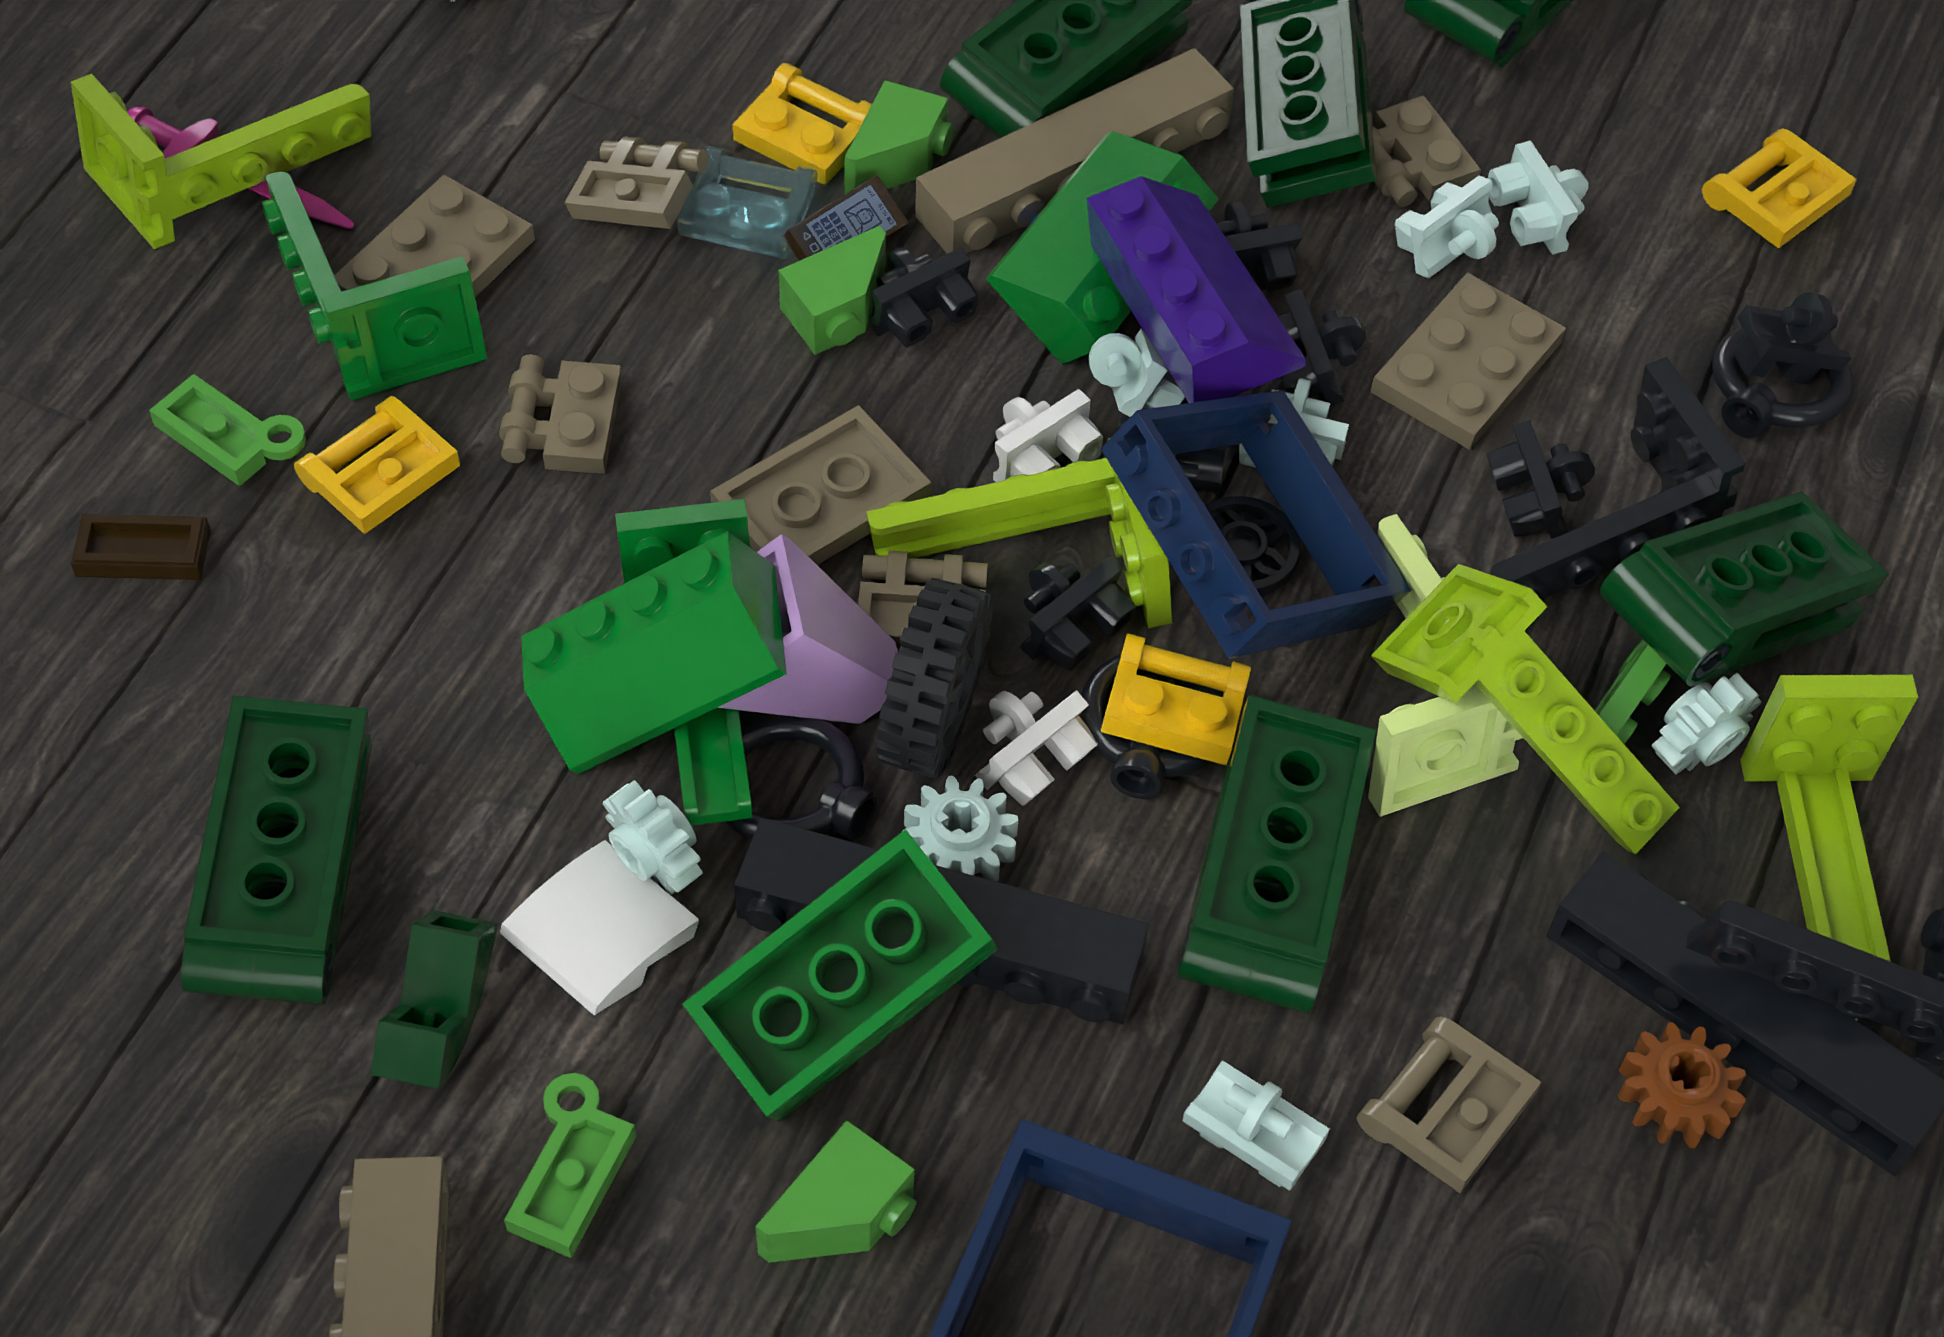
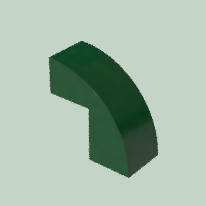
(438, 999)

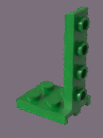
(384, 329)
(712, 744)

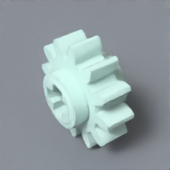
(1706, 723)
(963, 828)
(652, 837)

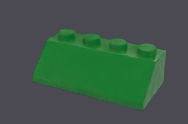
(1052, 269)
(656, 651)

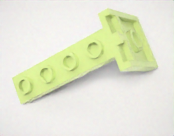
(1435, 743)

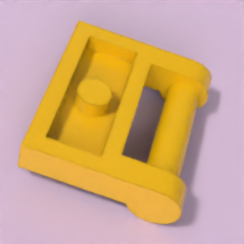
(795, 135)
(1788, 199)
(385, 475)
(1173, 714)

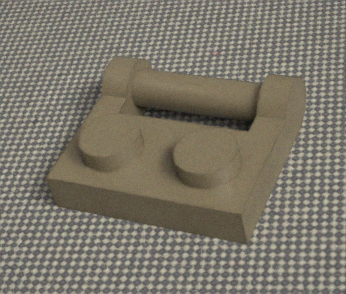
(1468, 1115)

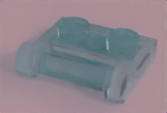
(743, 216)

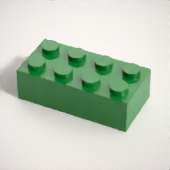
(840, 976)

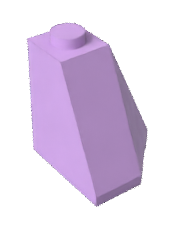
(831, 647)

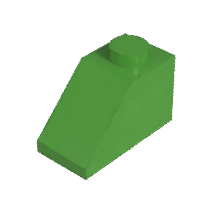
(898, 137)
(832, 290)
(839, 1201)

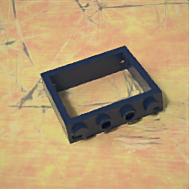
(1303, 487)
(1125, 1189)

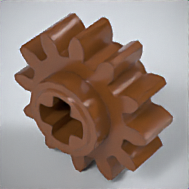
(1702, 1089)

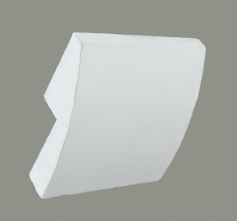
(598, 927)

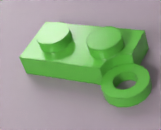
(223, 430)
(1638, 680)
(571, 1169)

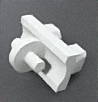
(1042, 433)
(1016, 764)

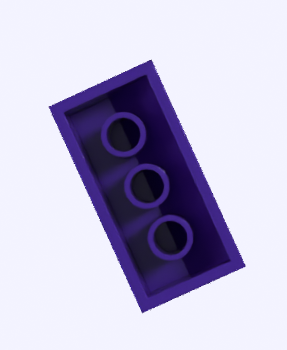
(1189, 290)

